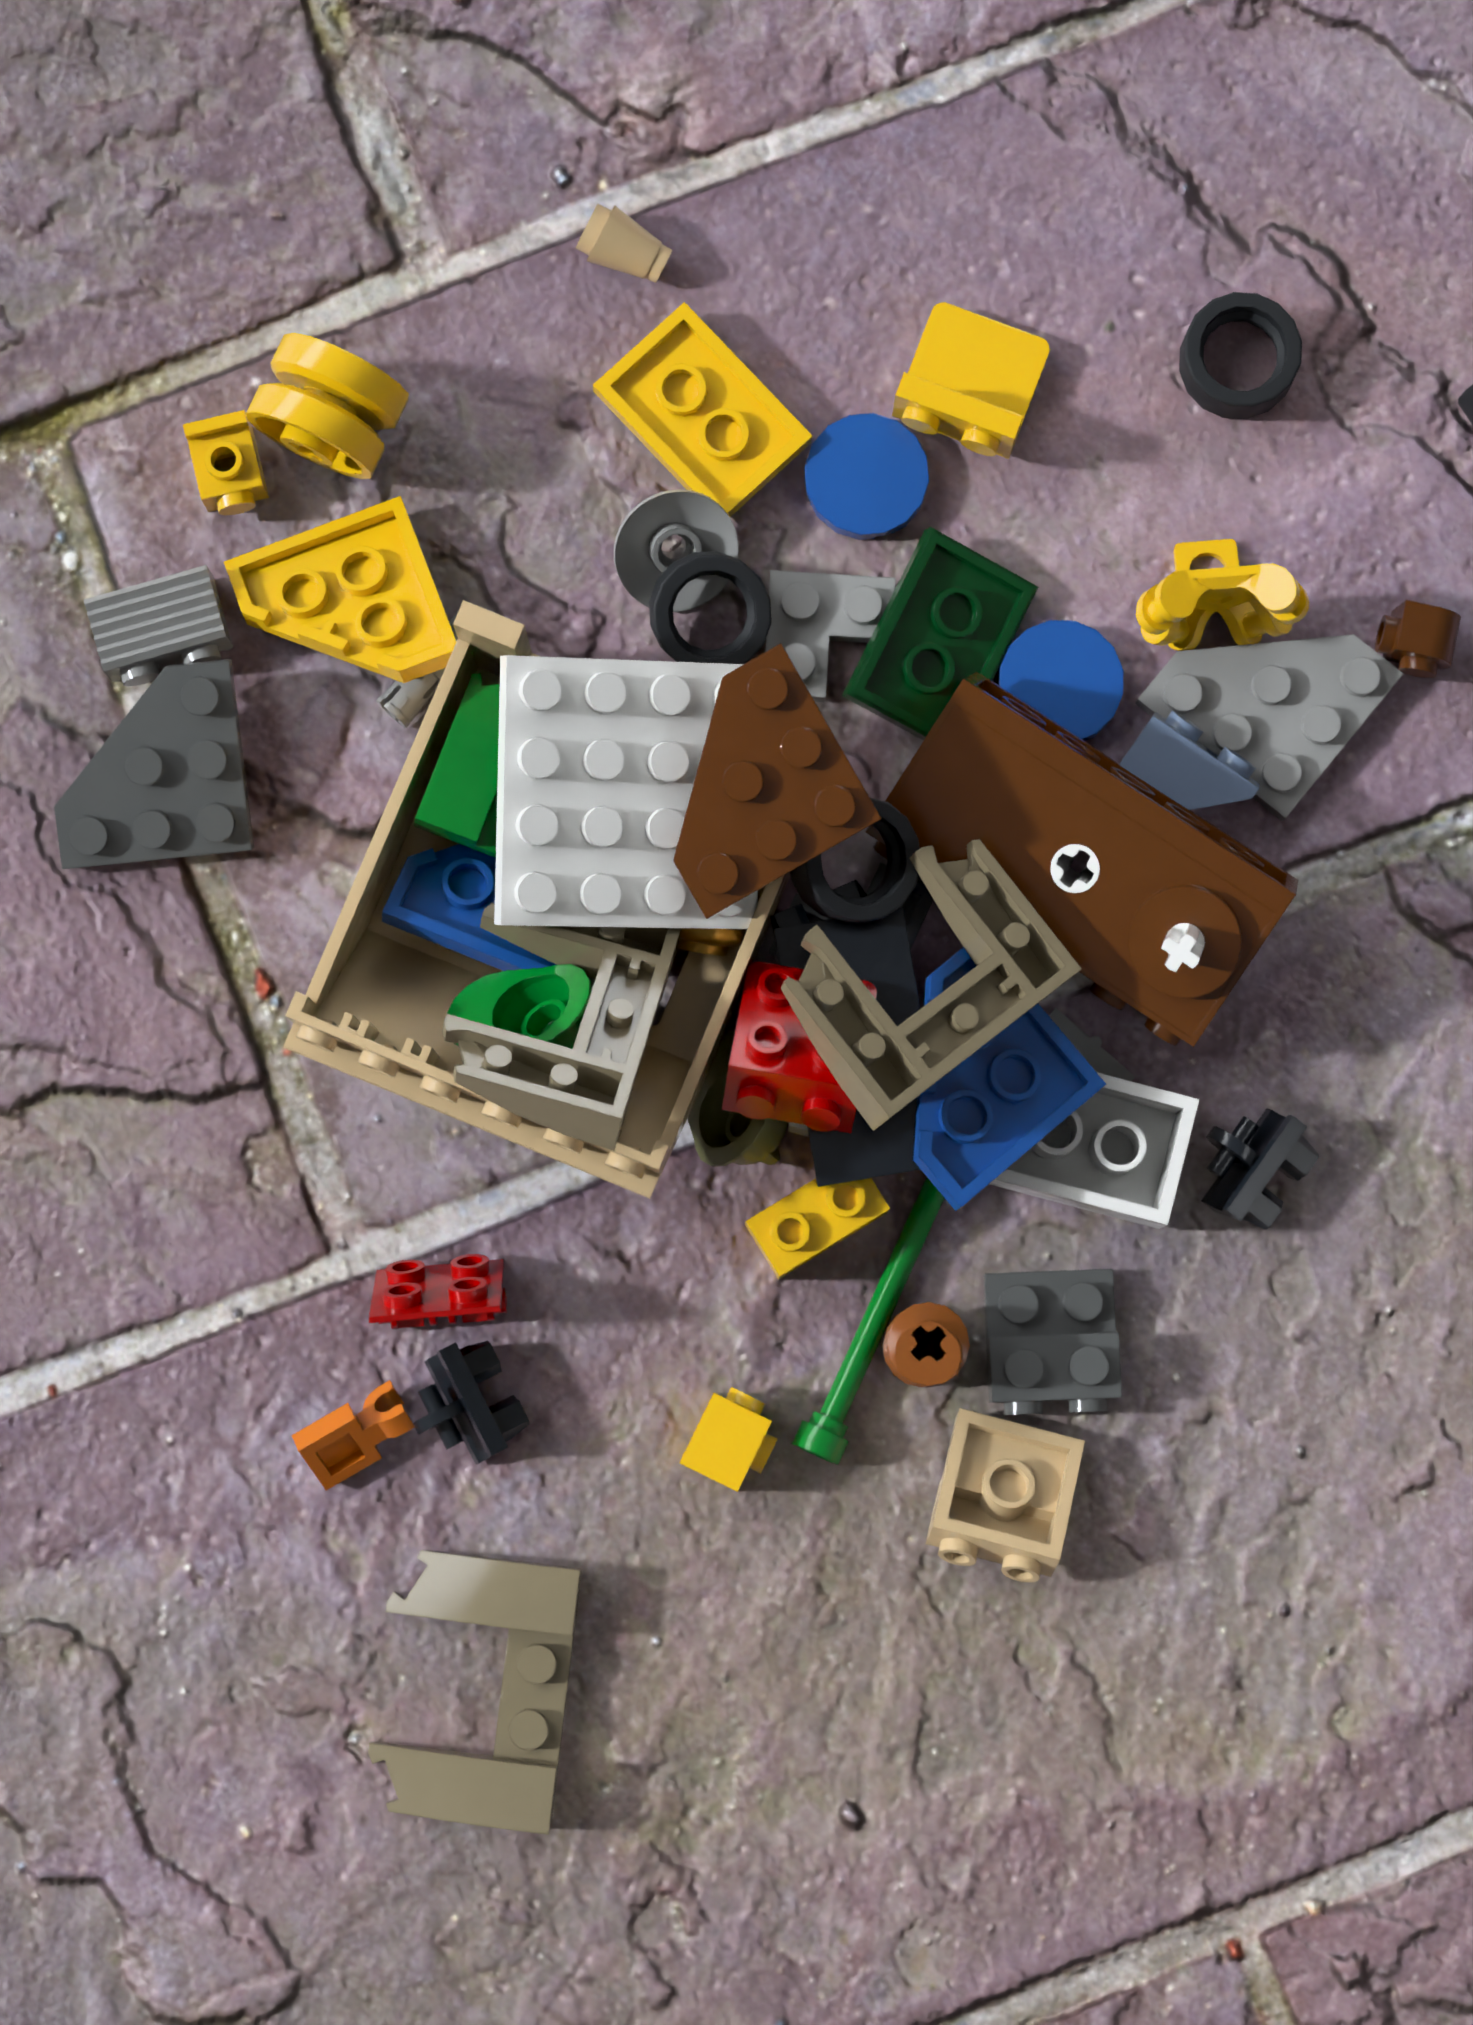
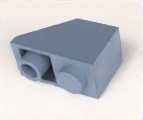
(1186, 770)

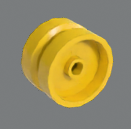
(327, 405)

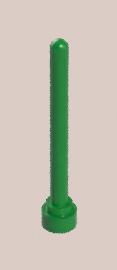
(825, 1430)

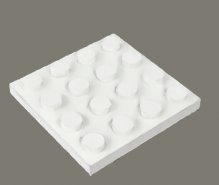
(598, 791)

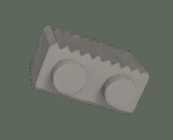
(158, 625)

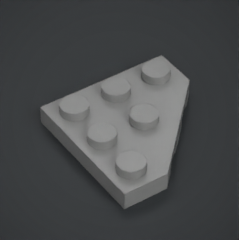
(1276, 705)

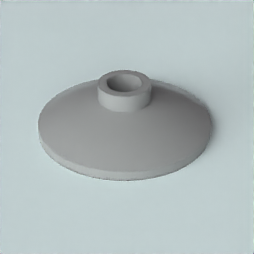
(668, 513)

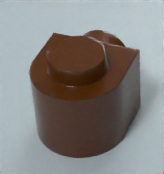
(1418, 638)

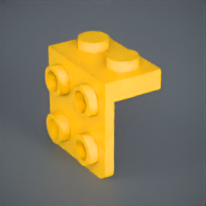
(971, 380)

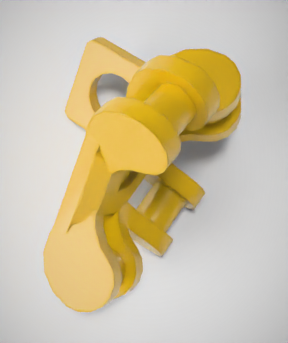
(1247, 597)

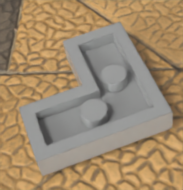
(820, 609)

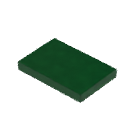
(941, 624)

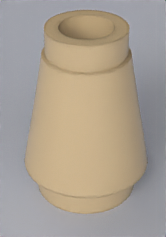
(622, 244)

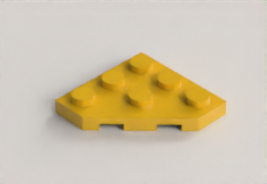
(350, 593)

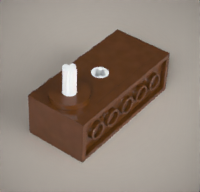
(1164, 900)

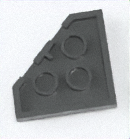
(164, 778)

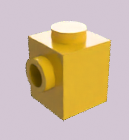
(730, 1439)

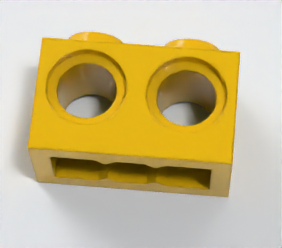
(814, 1221)

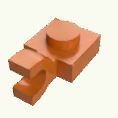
(348, 1441)

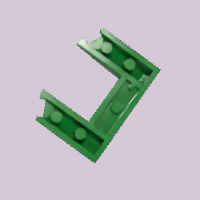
(463, 786)

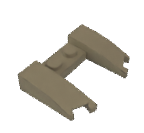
(1015, 969)
(585, 1087)
(520, 1779)

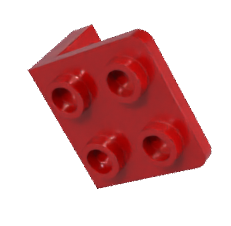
(774, 1063)

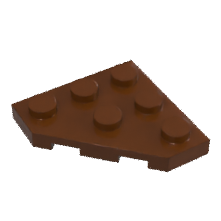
(765, 787)

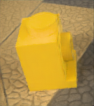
(221, 438)

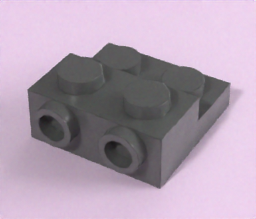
(1051, 1339)

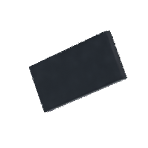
(881, 955)

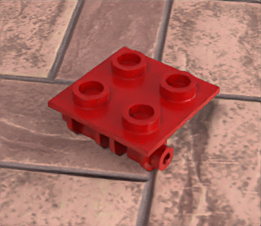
(411, 1292)

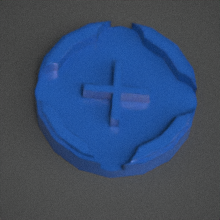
(866, 476)
(1065, 675)

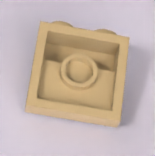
(1005, 1496)

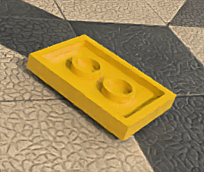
(702, 411)

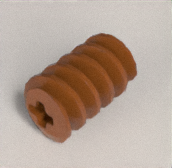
(951, 1346)

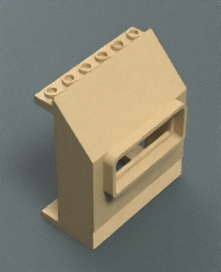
(386, 992)

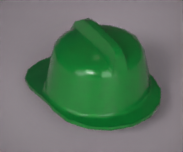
(529, 1002)

